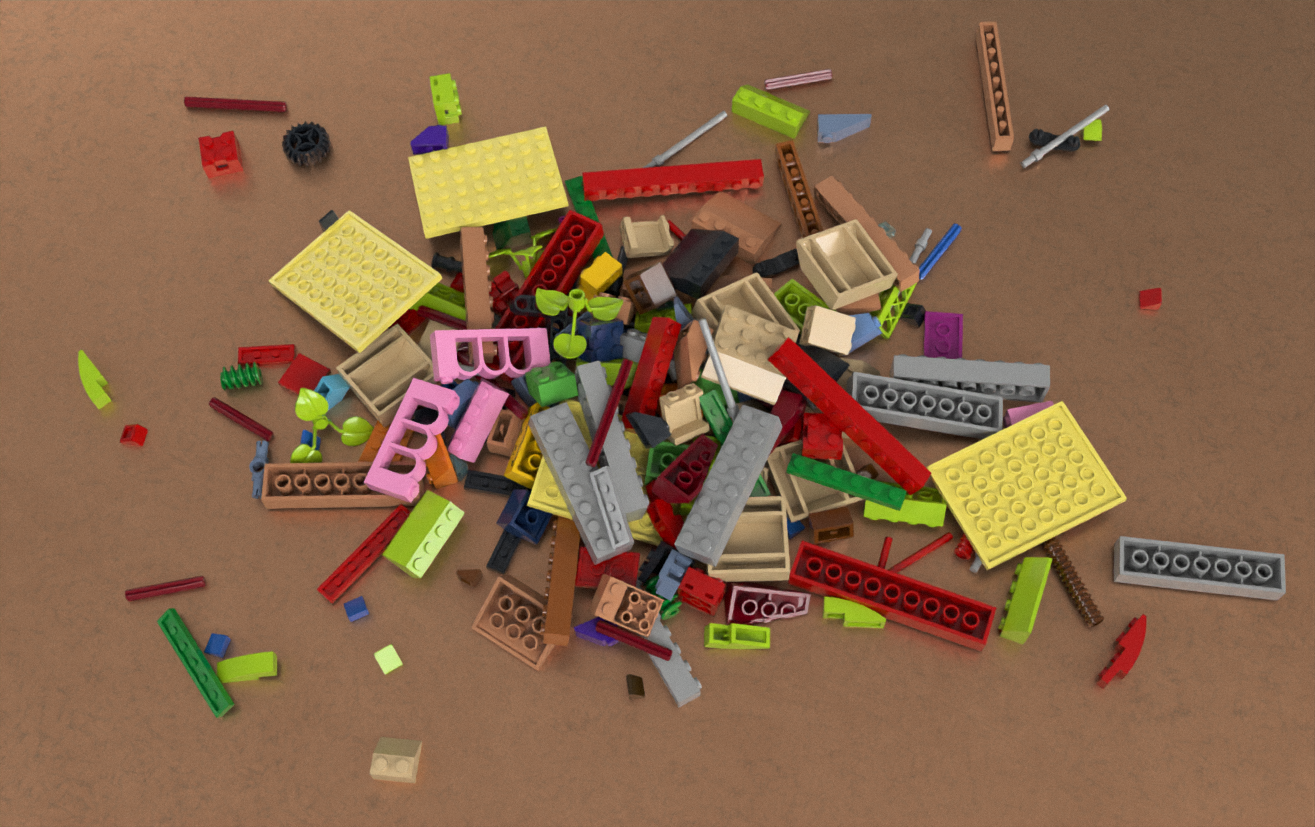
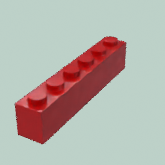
(652, 368)

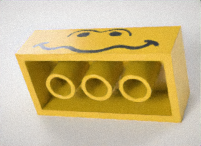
(526, 453)

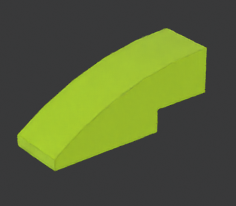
(92, 381)
(852, 613)
(736, 636)
(247, 667)

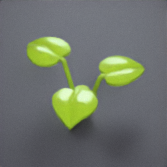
(528, 264)
(551, 302)
(314, 407)

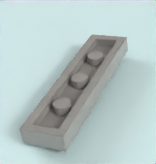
(611, 508)

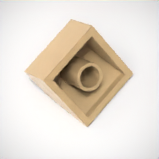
(396, 760)

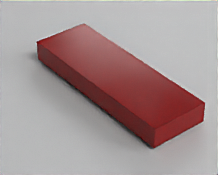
(267, 355)

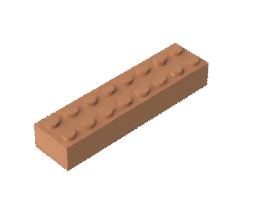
(328, 485)

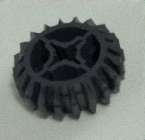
(307, 149)

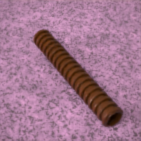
(1073, 582)

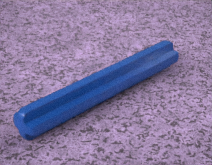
(939, 249)

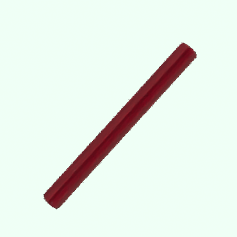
(241, 104)
(511, 403)
(609, 412)

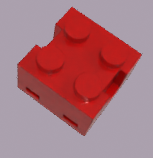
(220, 154)
(821, 437)
(701, 591)

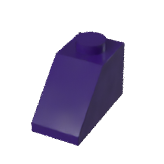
(430, 140)
(588, 632)

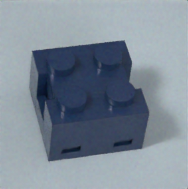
(601, 339)

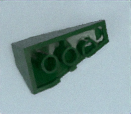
(512, 233)

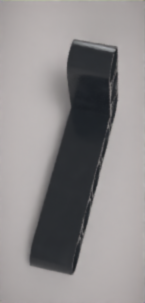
(530, 310)

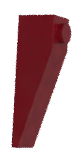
(788, 409)
(687, 473)
(757, 603)

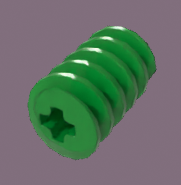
(240, 376)
(668, 608)

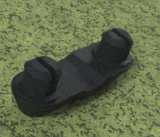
(1042, 138)
(777, 264)

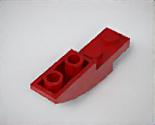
(662, 517)
(1127, 650)

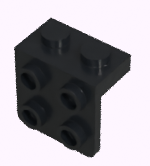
(656, 560)

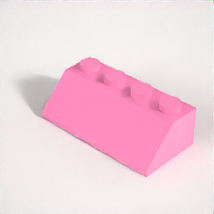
(477, 421)

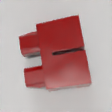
(503, 291)

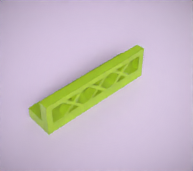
(887, 300)

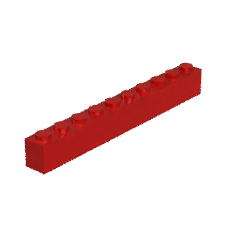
(672, 179)
(849, 416)

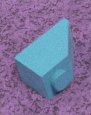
(332, 389)

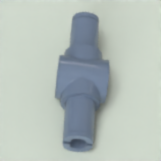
(258, 462)

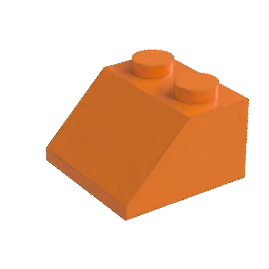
(440, 466)

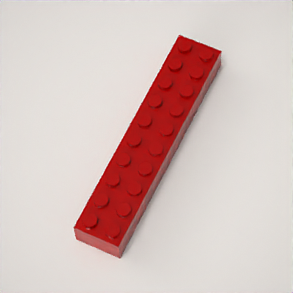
(554, 271)
(893, 595)

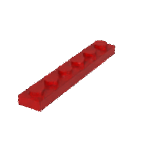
(363, 556)

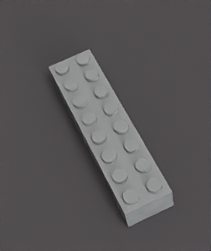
(1007, 380)
(593, 398)
(927, 406)
(566, 458)
(728, 485)
(1199, 568)

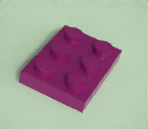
(943, 335)

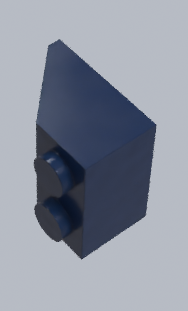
(521, 519)

